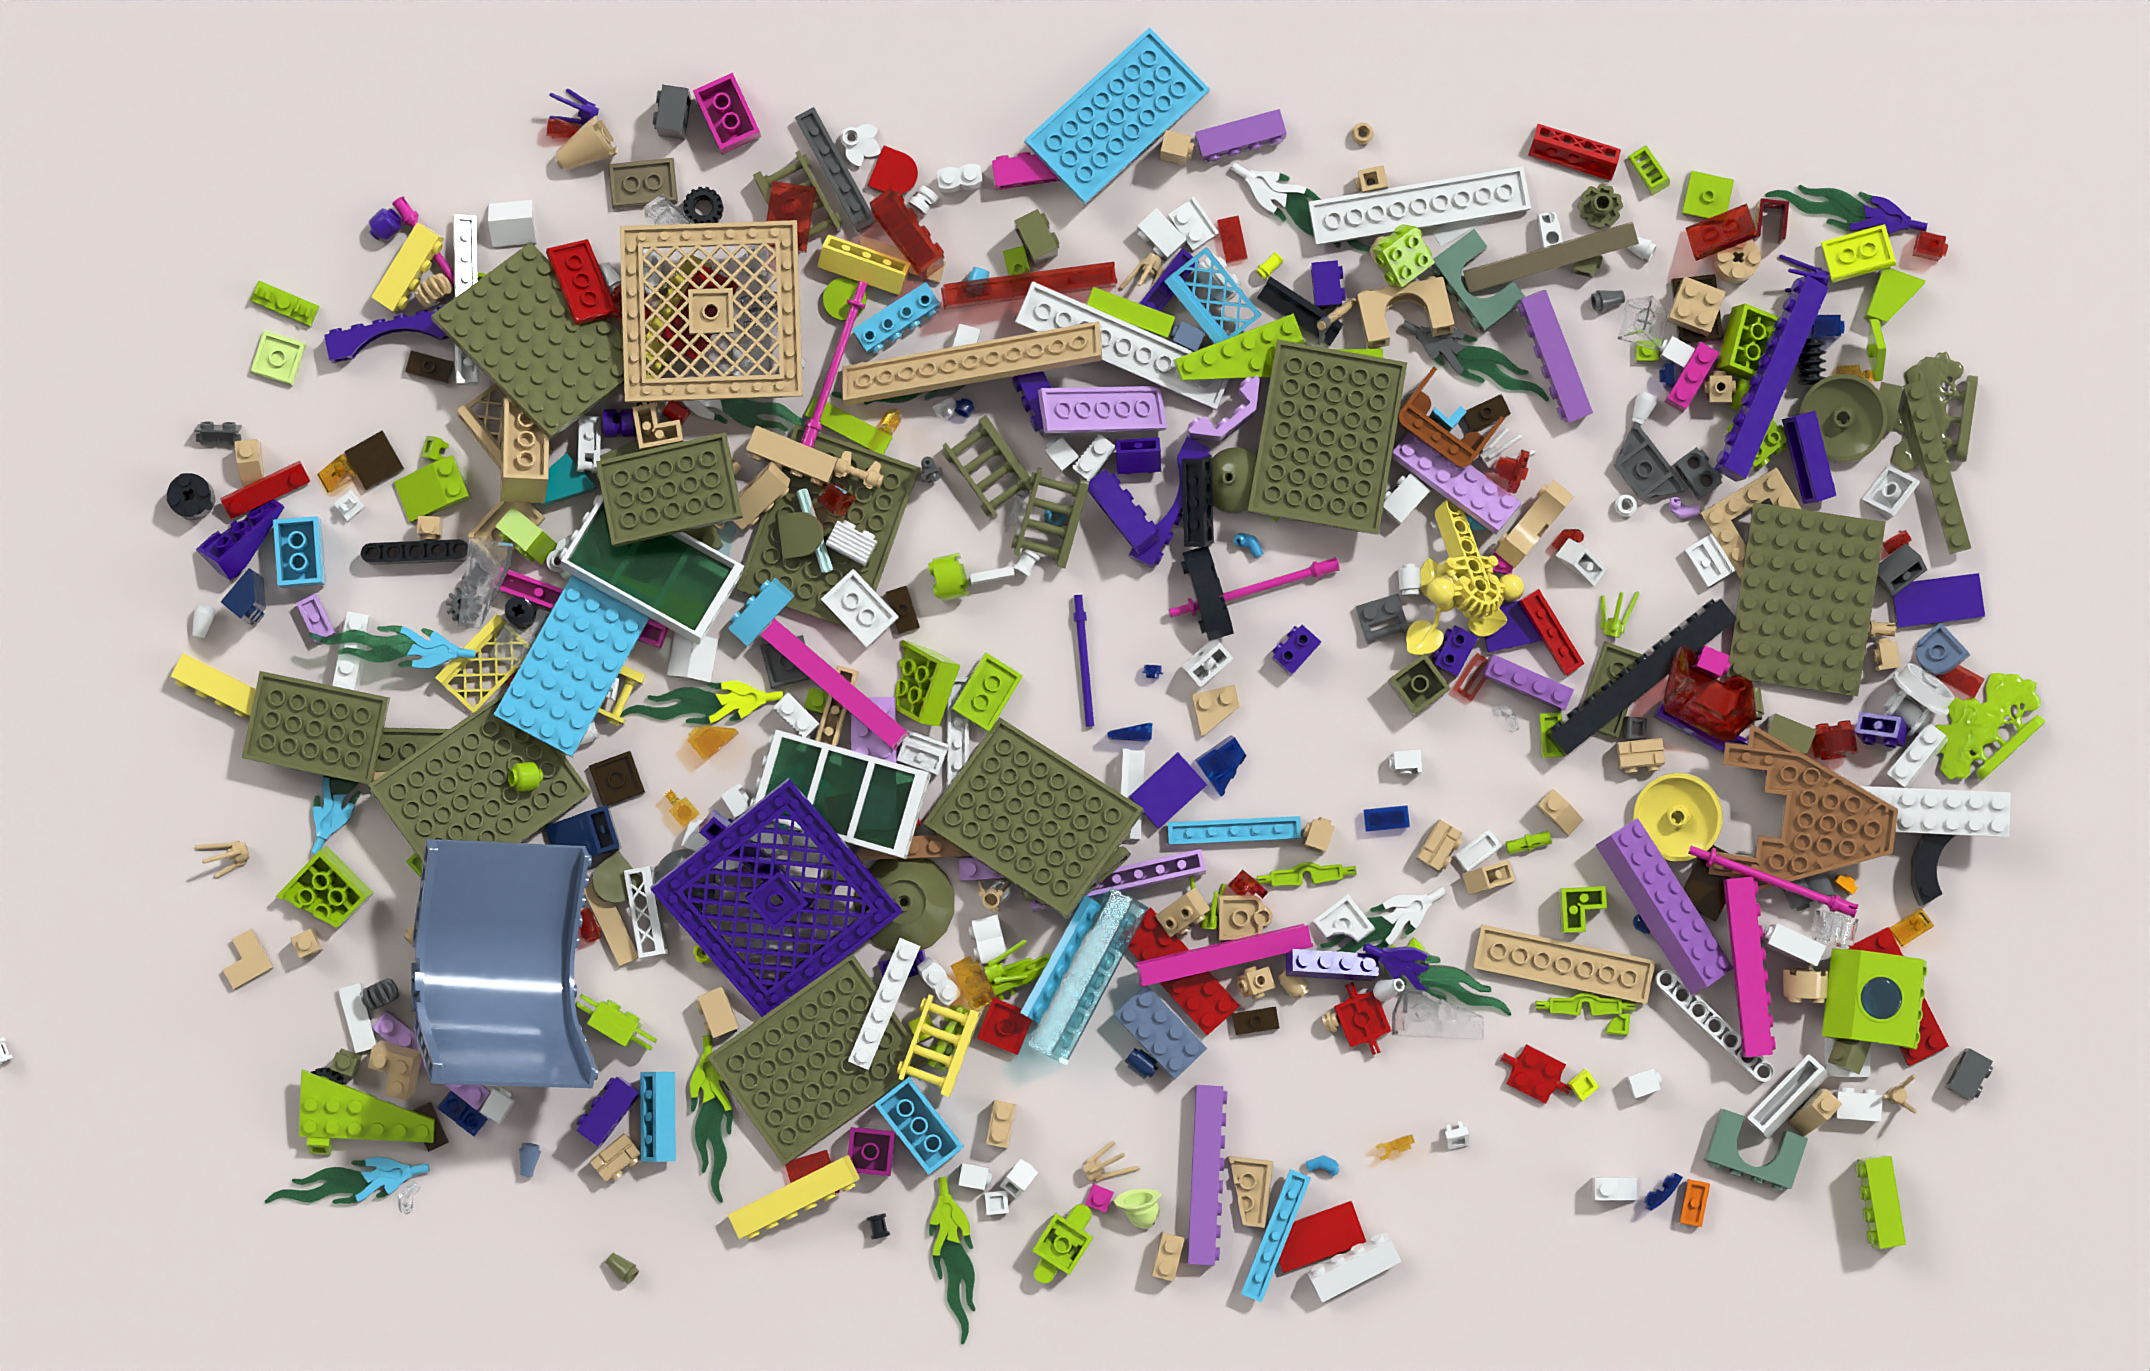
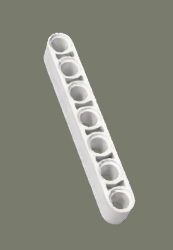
(1703, 1022)

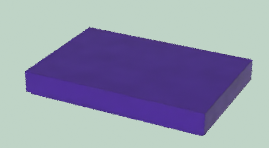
(1515, 632)
(1168, 790)

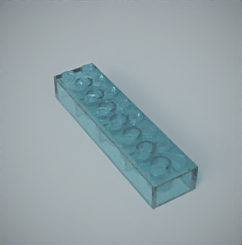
(1088, 976)

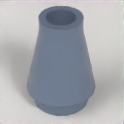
(529, 1157)

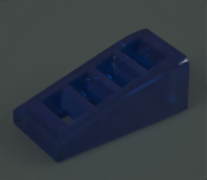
(1133, 733)

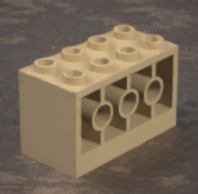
(522, 458)

